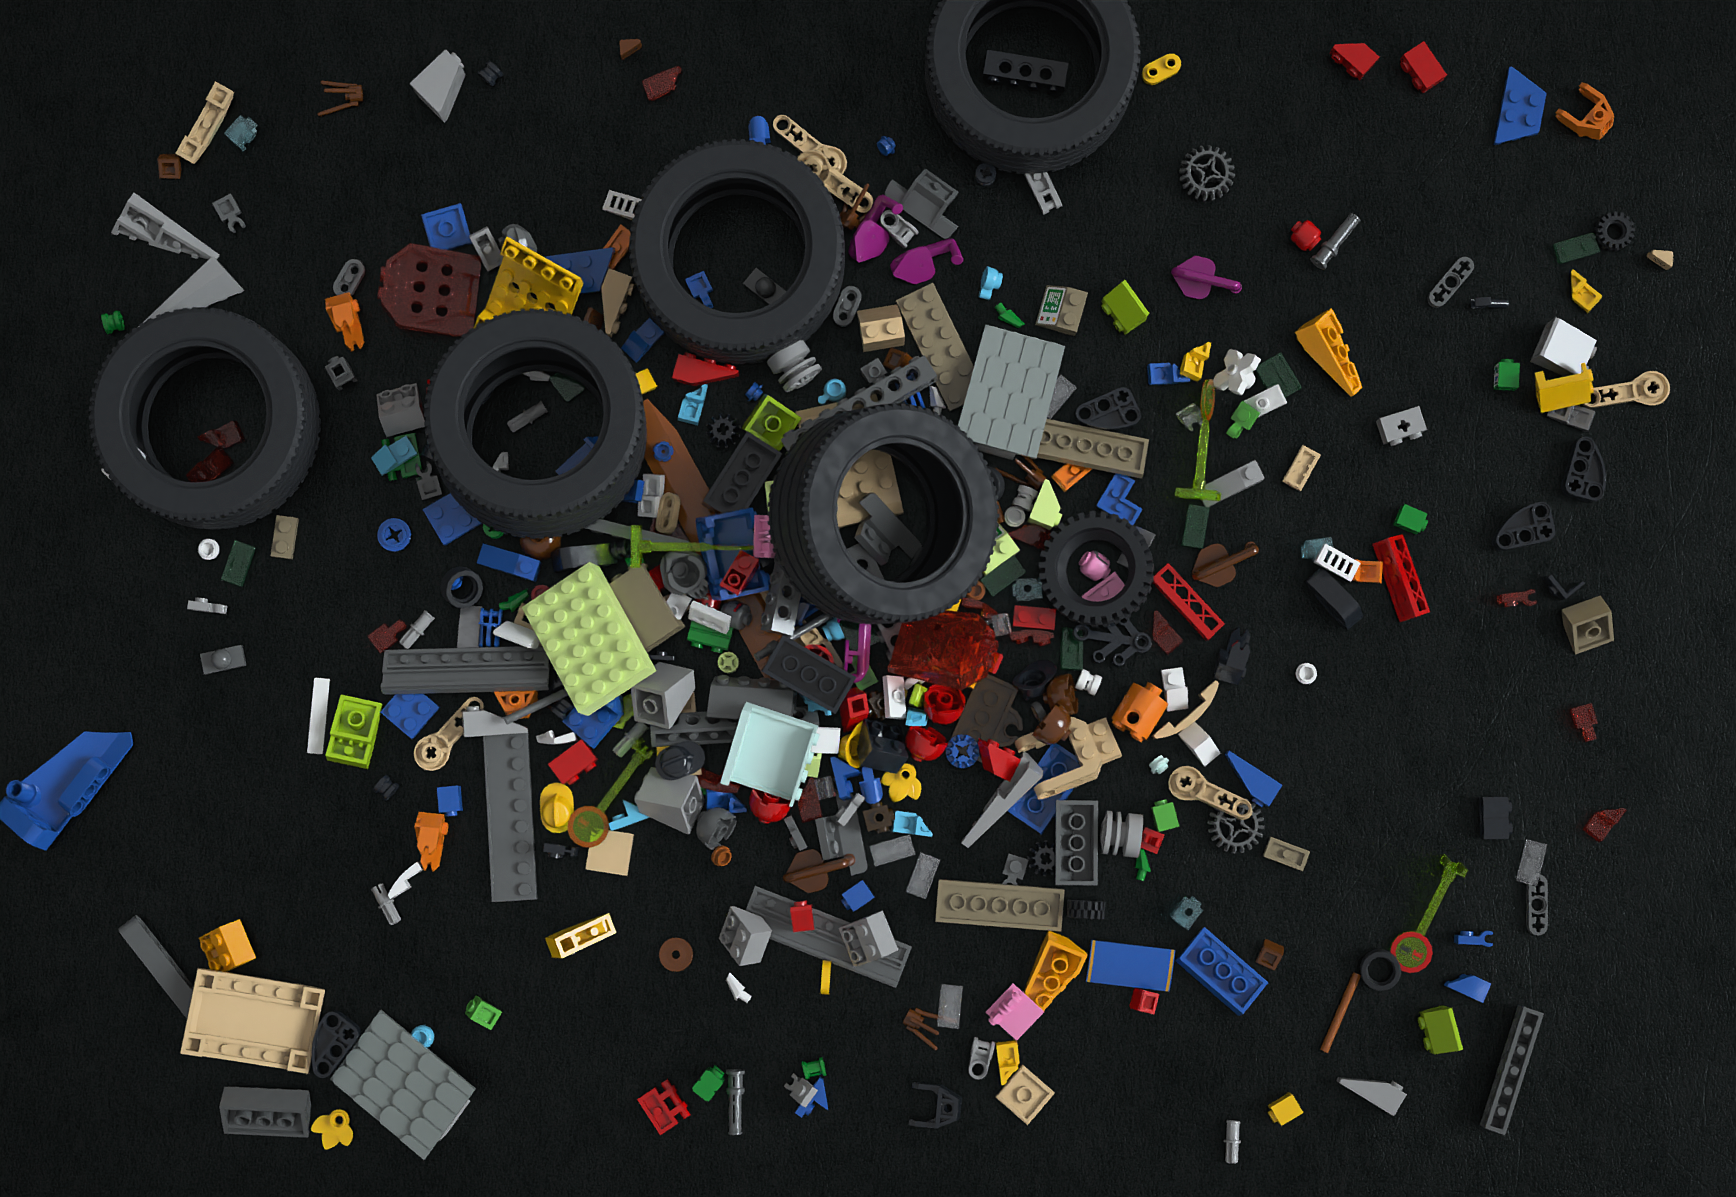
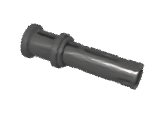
(1330, 248)
(735, 1091)

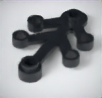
(1115, 638)

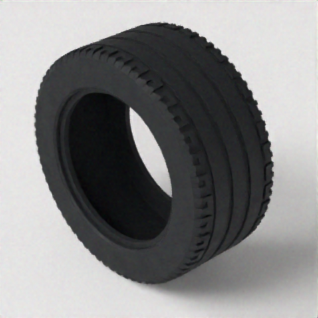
(1018, 141)
(726, 171)
(520, 345)
(138, 371)
(958, 504)

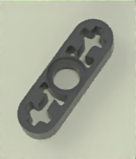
(1445, 297)
(1544, 910)

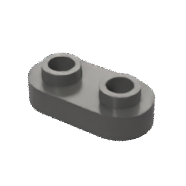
(347, 278)
(846, 306)

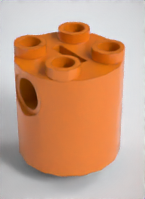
(1140, 703)

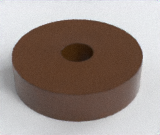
(669, 961)

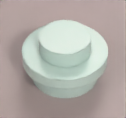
(1159, 765)

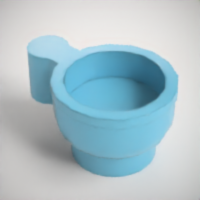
(990, 280)
(833, 391)
(832, 630)
(423, 1034)

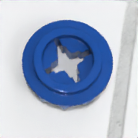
(384, 533)
(952, 751)

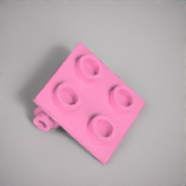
(762, 544)
(1014, 1012)

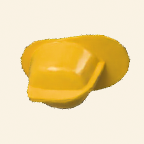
(848, 747)
(556, 807)

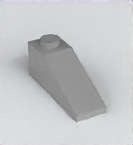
(1235, 481)
(484, 723)
(1380, 1093)

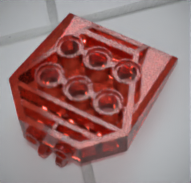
(399, 295)
(945, 649)

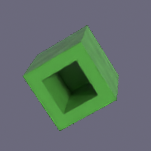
(1164, 815)

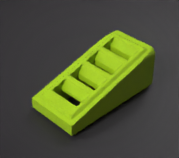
(917, 696)

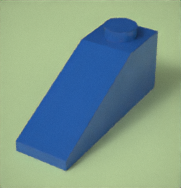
(509, 562)
(1256, 783)

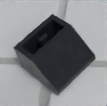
(881, 746)

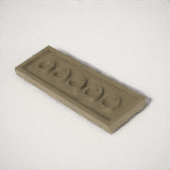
(939, 343)
(1093, 448)
(999, 905)

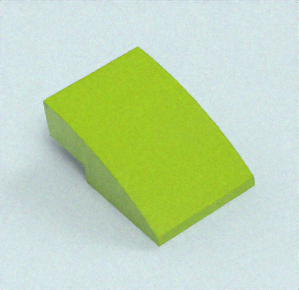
(354, 731)

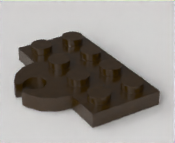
(989, 714)

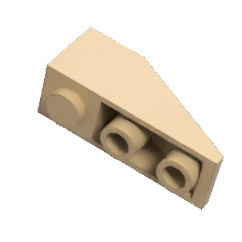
(614, 295)

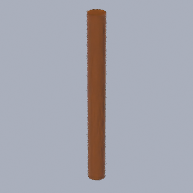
(1340, 1012)

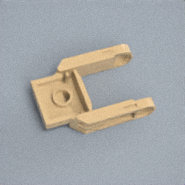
(1092, 745)

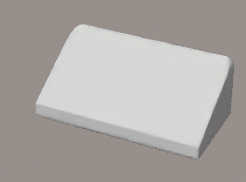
(517, 634)
(828, 740)

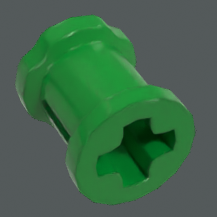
(814, 1068)

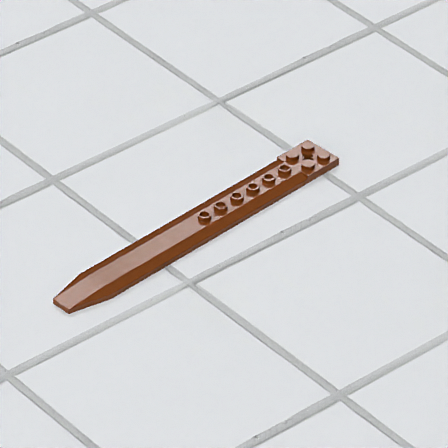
(686, 481)

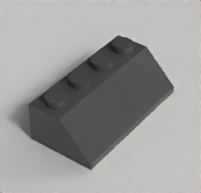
(731, 693)
(1076, 842)
(265, 1111)

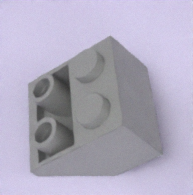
(400, 409)
(745, 936)
(868, 939)

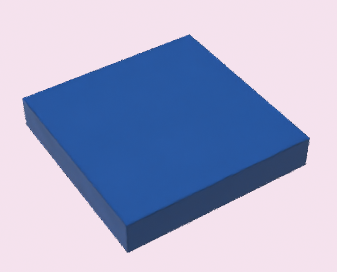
(447, 228)

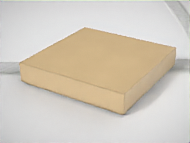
(612, 854)
(1025, 1094)

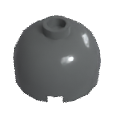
(714, 825)

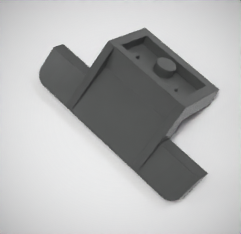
(926, 201)
(883, 531)
(839, 841)

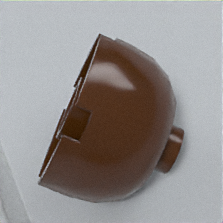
(540, 548)
(1061, 690)
(1054, 726)

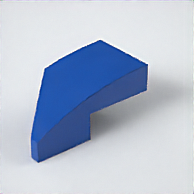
(1165, 374)
(724, 800)
(1470, 986)

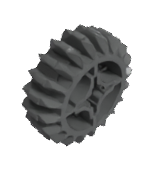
(1199, 170)
(1231, 833)

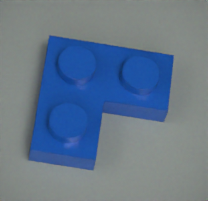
(1114, 500)

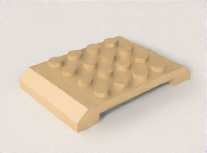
(868, 474)
(252, 1020)

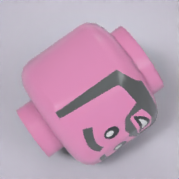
(1094, 565)

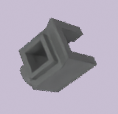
(873, 371)
(343, 378)

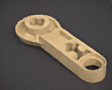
(810, 143)
(834, 180)
(1634, 391)
(441, 741)
(1205, 791)

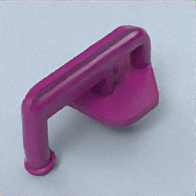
(870, 237)
(917, 264)
(1197, 277)
(862, 653)

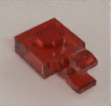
(1512, 598)
(385, 636)
(1584, 718)

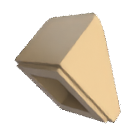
(1662, 258)

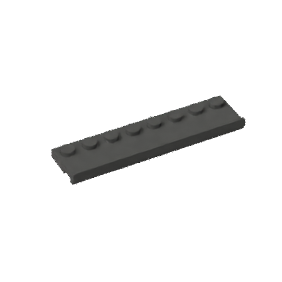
(622, 531)
(465, 670)
(510, 817)
(825, 940)

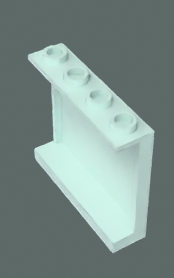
(770, 752)

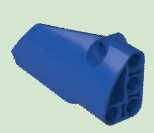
(62, 786)

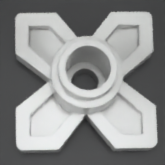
(1238, 372)

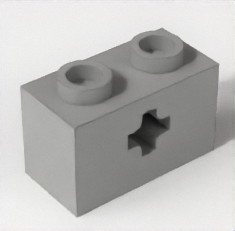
(1410, 418)

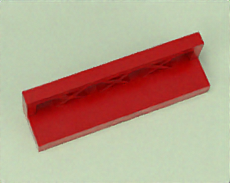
(1398, 578)
(1183, 608)

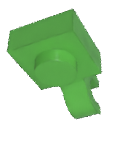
(1244, 418)
(869, 678)

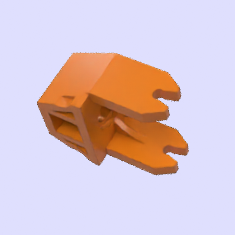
(1596, 122)
(344, 316)
(516, 700)
(430, 837)

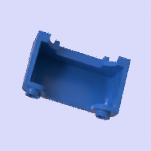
(728, 528)

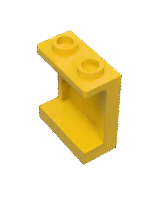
(1564, 391)

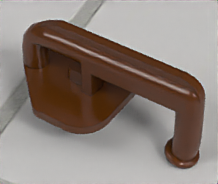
(1216, 566)
(810, 871)

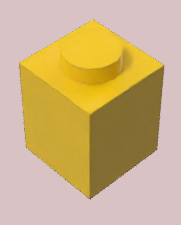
(1284, 1109)

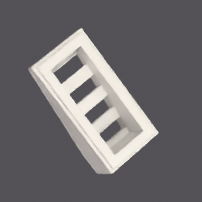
(629, 215)
(1321, 555)

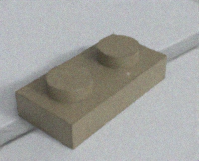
(284, 537)
(1286, 853)

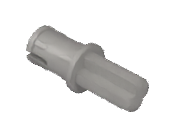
(527, 416)
(416, 629)
(630, 738)
(386, 904)
(1232, 1141)

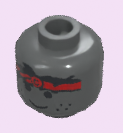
(739, 613)

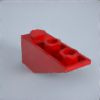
(698, 372)

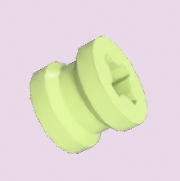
(728, 659)

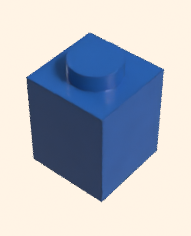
(449, 800)
(857, 896)

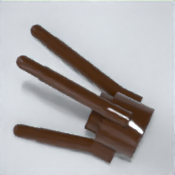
(352, 92)
(849, 218)
(1034, 477)
(914, 1020)

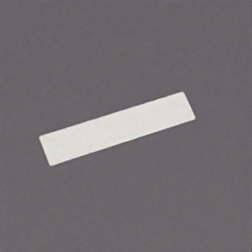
(318, 715)

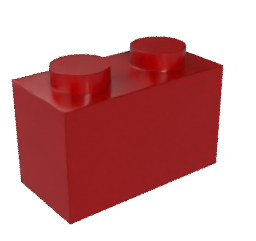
(1422, 67)
(573, 762)

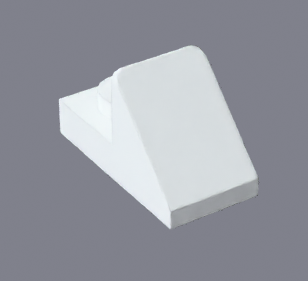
(1174, 689)

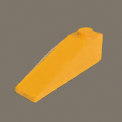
(1324, 344)
(1054, 968)

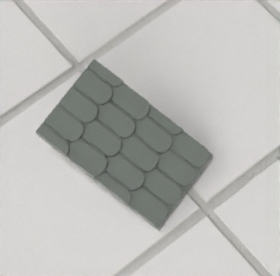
(1010, 393)
(403, 1084)

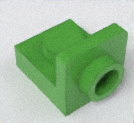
(482, 1012)

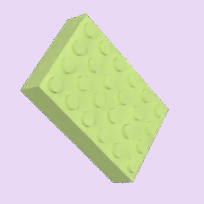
(588, 639)

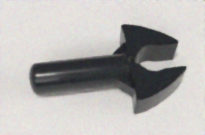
(1483, 302)

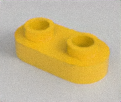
(1162, 69)

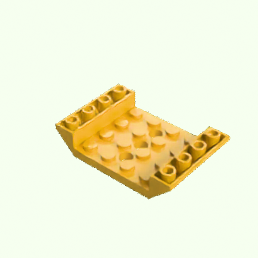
(534, 275)

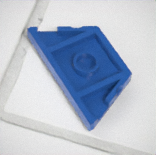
(1520, 108)
(588, 265)

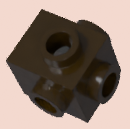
(876, 705)
(872, 824)

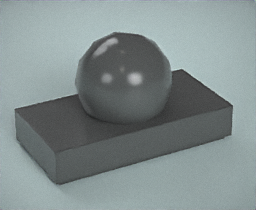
(763, 287)
(223, 659)

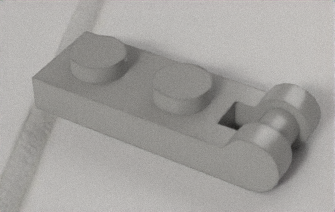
(1041, 187)

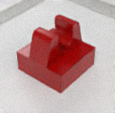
(1151, 840)

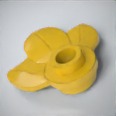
(902, 786)
(332, 1131)

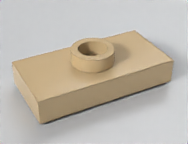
(1301, 468)

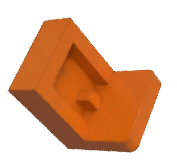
(1368, 571)

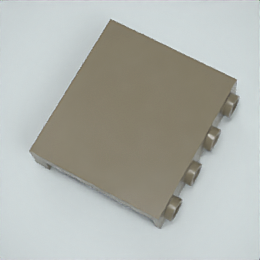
(645, 607)

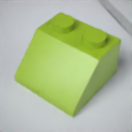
(1124, 308)
(771, 421)
(1440, 1030)

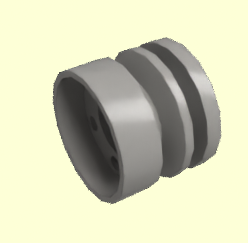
(795, 367)
(1122, 834)

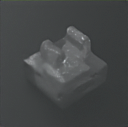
(1190, 415)
(1001, 624)
(825, 787)

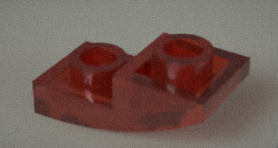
(1037, 636)

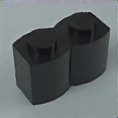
(1494, 817)

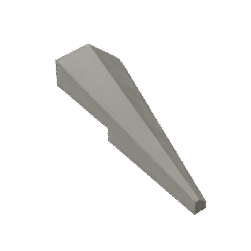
(147, 223)
(203, 288)
(1005, 796)

